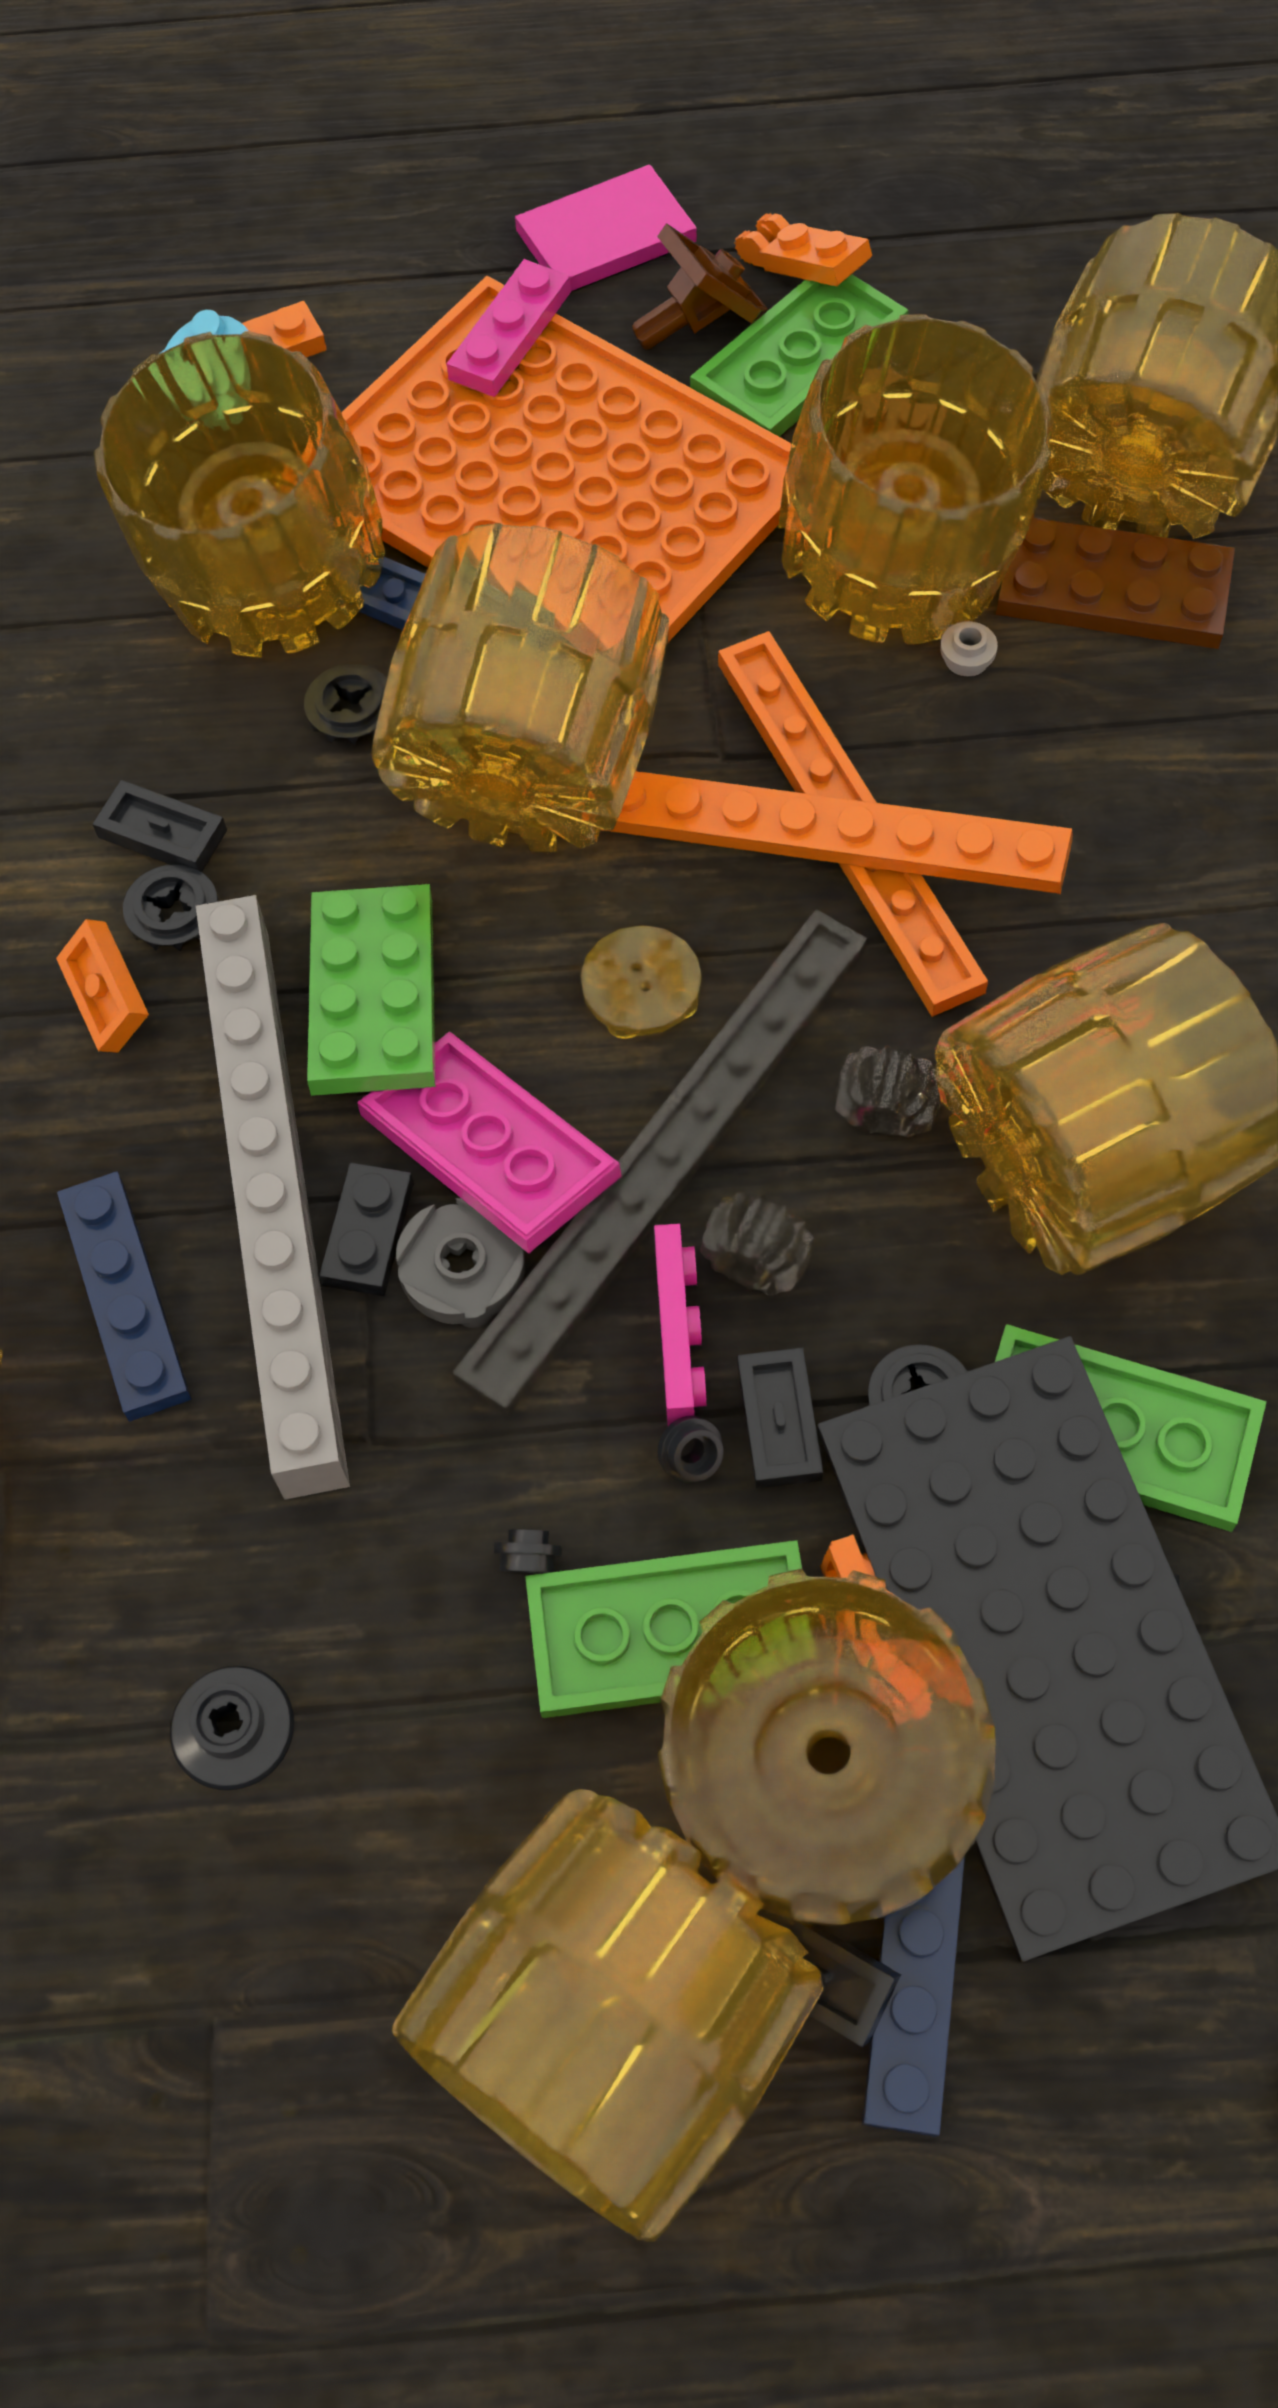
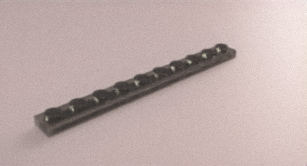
(658, 1164)

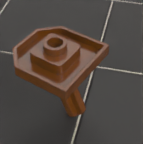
(699, 291)

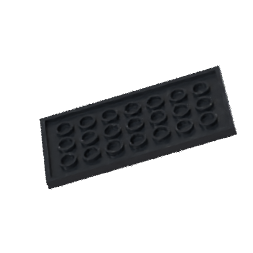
(1110, 1726)

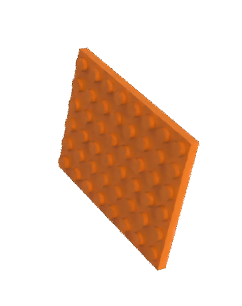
(571, 446)

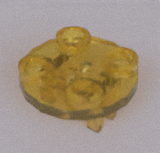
(615, 990)

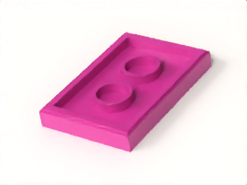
(604, 227)

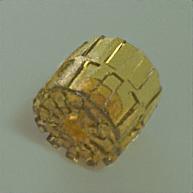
(1165, 376)
(913, 476)
(241, 491)
(522, 687)
(1114, 1096)
(813, 1665)
(611, 2010)

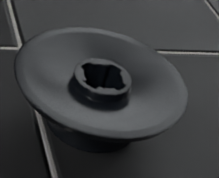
(244, 1754)

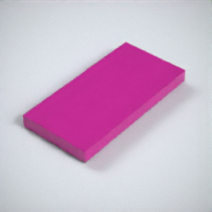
(494, 1145)

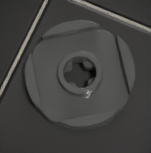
(458, 1297)

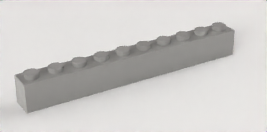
(271, 1203)

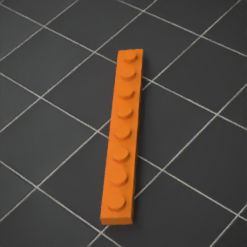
(817, 765)
(847, 831)

